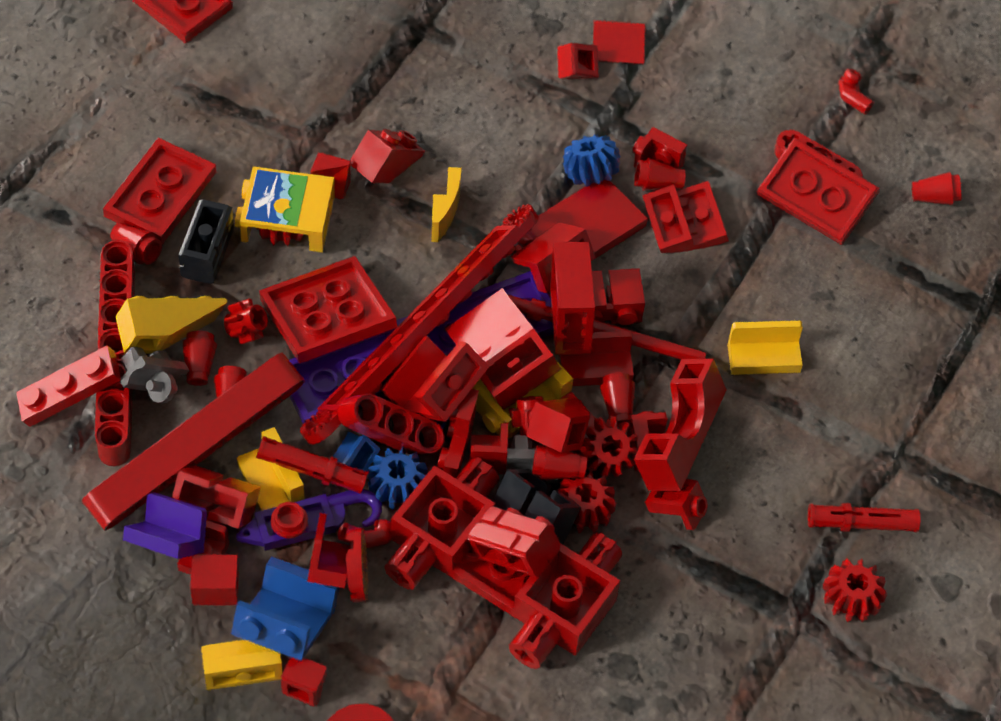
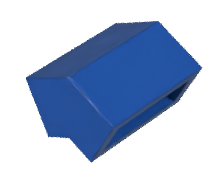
(357, 451)

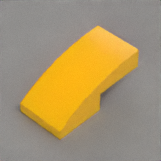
(446, 205)

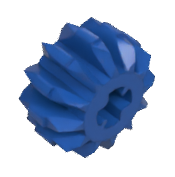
(591, 160)
(395, 476)

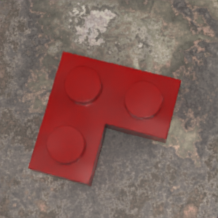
(459, 431)

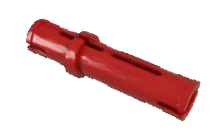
(311, 464)
(851, 517)

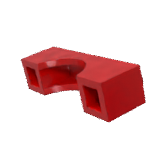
(696, 396)

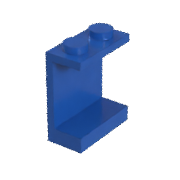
(286, 610)

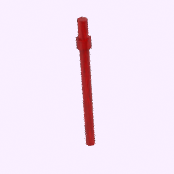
(538, 310)

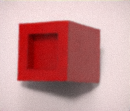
(491, 448)
(214, 580)

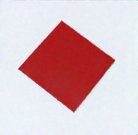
(619, 41)

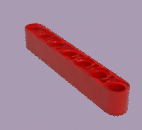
(115, 397)
(193, 441)

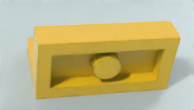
(765, 347)
(276, 482)
(239, 664)

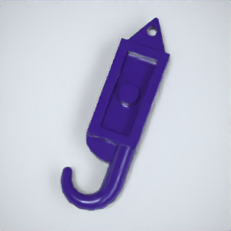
(262, 534)

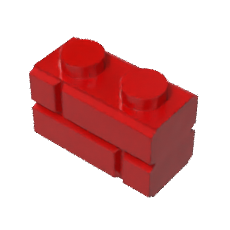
(514, 540)

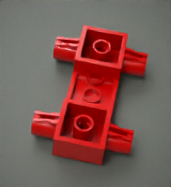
(556, 607)

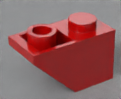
(385, 155)
(559, 424)

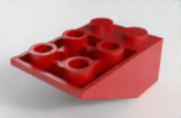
(508, 345)

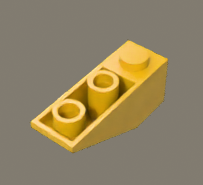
(164, 321)

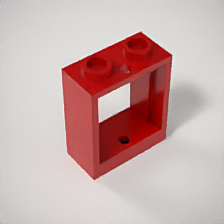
(572, 298)

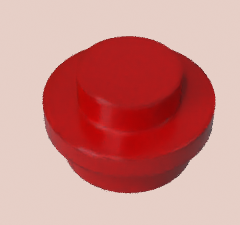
(289, 520)

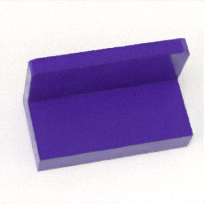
(169, 527)

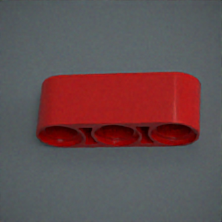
(375, 424)

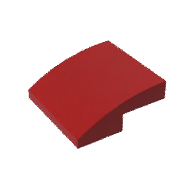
(685, 218)

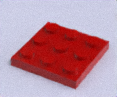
(327, 309)

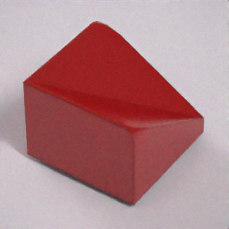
(577, 61)
(334, 167)
(303, 680)

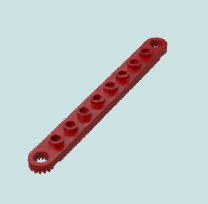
(422, 320)

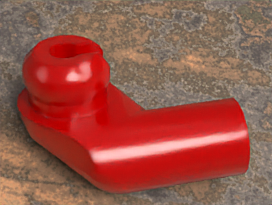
(851, 93)
(379, 536)

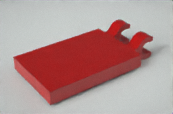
(597, 208)

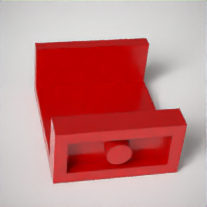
(435, 382)

